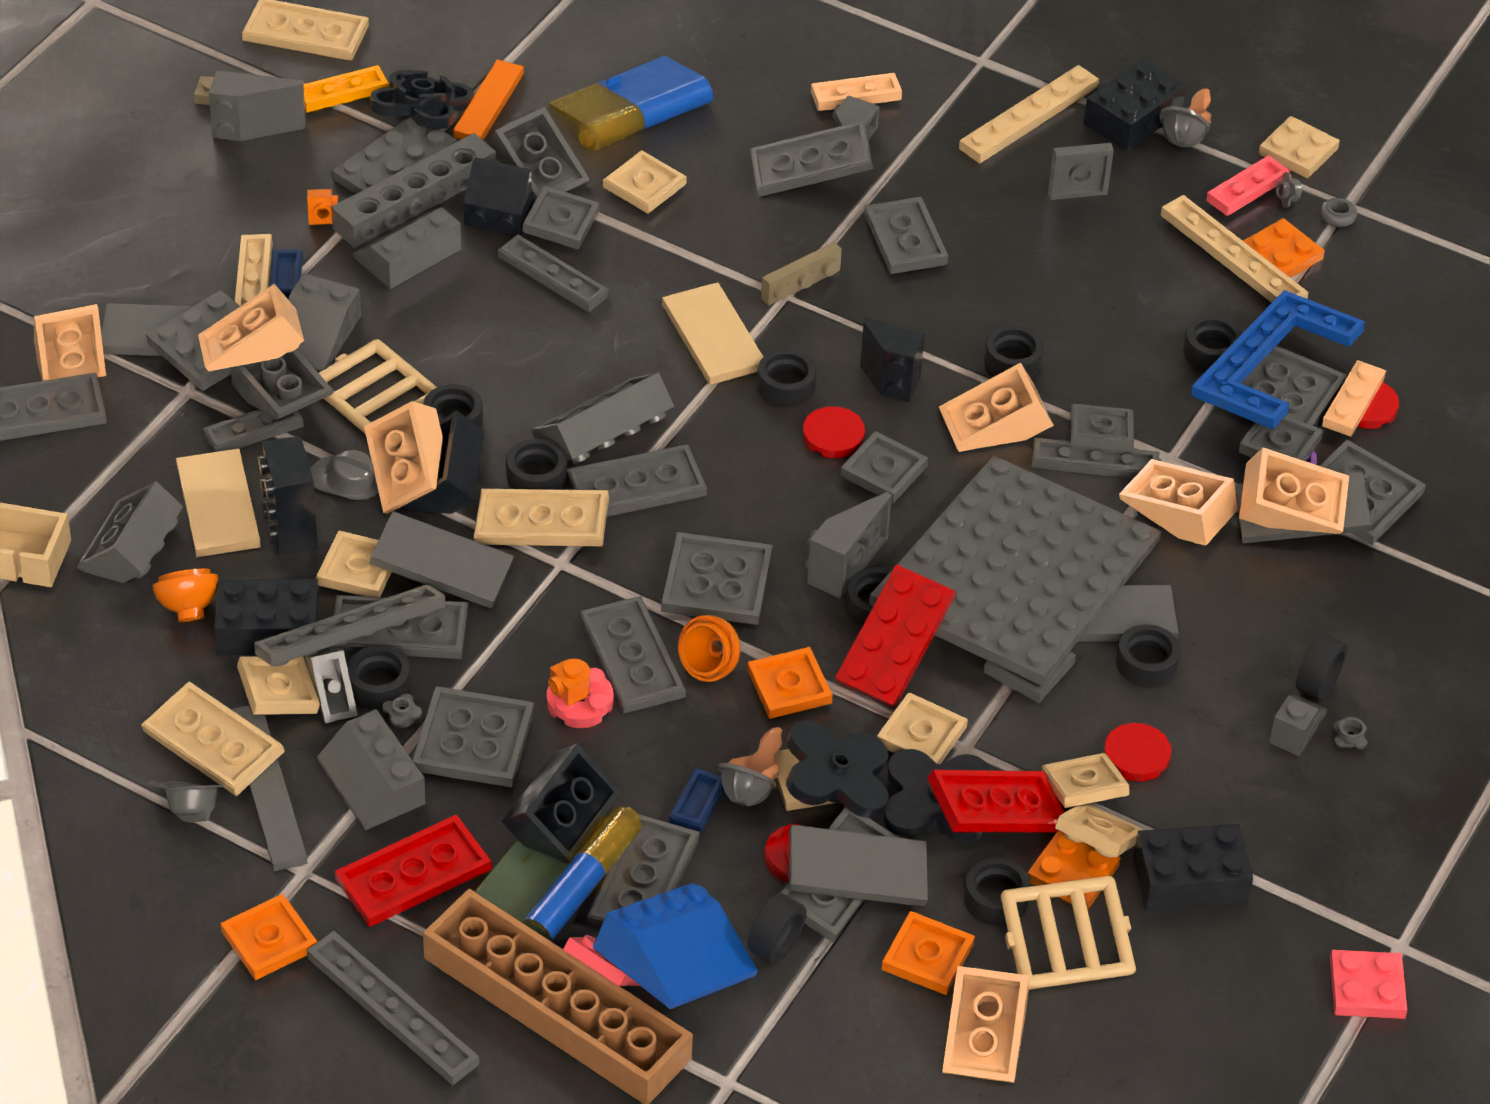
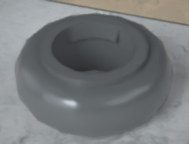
(1334, 205)

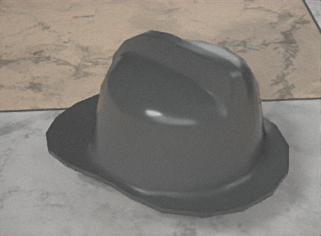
(346, 475)
(189, 800)

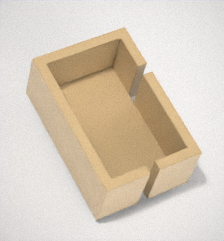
(32, 543)

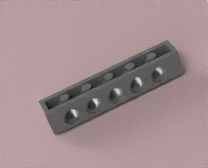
(408, 191)

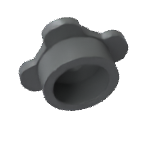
(1288, 190)
(402, 711)
(1350, 733)

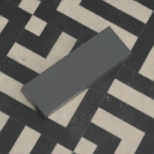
(249, 429)

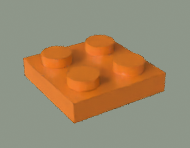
(1286, 247)
(789, 682)
(1071, 861)
(268, 936)
(928, 952)

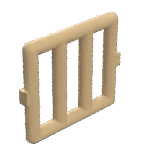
(393, 362)
(1076, 890)

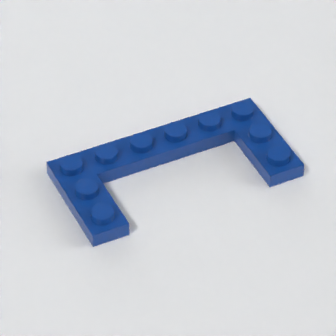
(1223, 380)

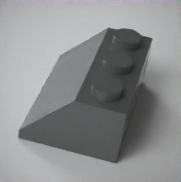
(411, 247)
(132, 534)
(372, 771)

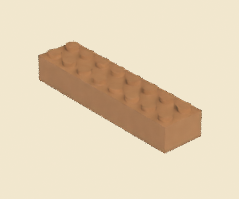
(558, 996)

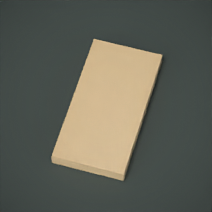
(305, 29)
(713, 333)
(218, 503)
(541, 517)
(212, 738)

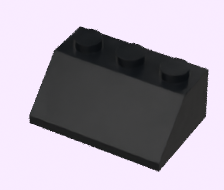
(457, 467)
(562, 804)

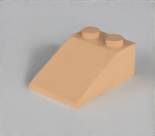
(253, 332)
(69, 343)
(996, 412)
(405, 453)
(1293, 494)
(1182, 500)
(986, 1024)

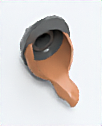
(1187, 126)
(753, 777)

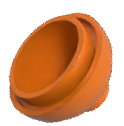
(186, 592)
(700, 649)

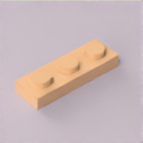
(868, 88)
(1354, 398)

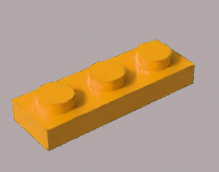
(343, 88)

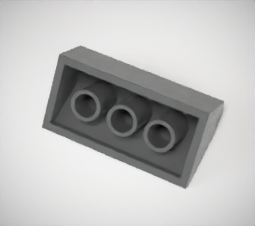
(607, 416)

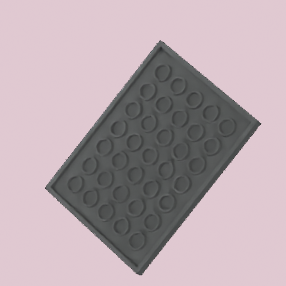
(1025, 566)

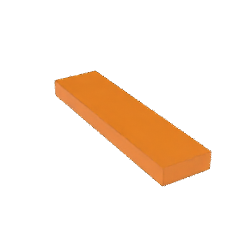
(489, 100)

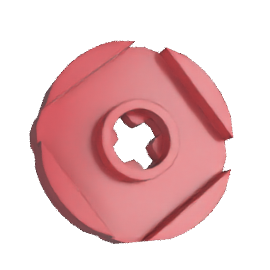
(586, 712)

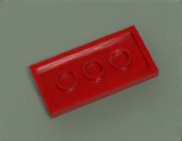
(895, 636)
(996, 800)
(413, 870)

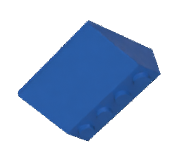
(676, 945)

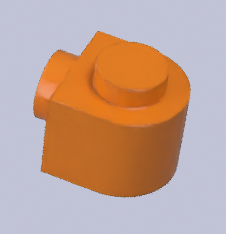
(320, 206)
(570, 680)

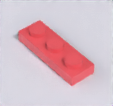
(1246, 185)

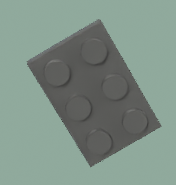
(906, 235)

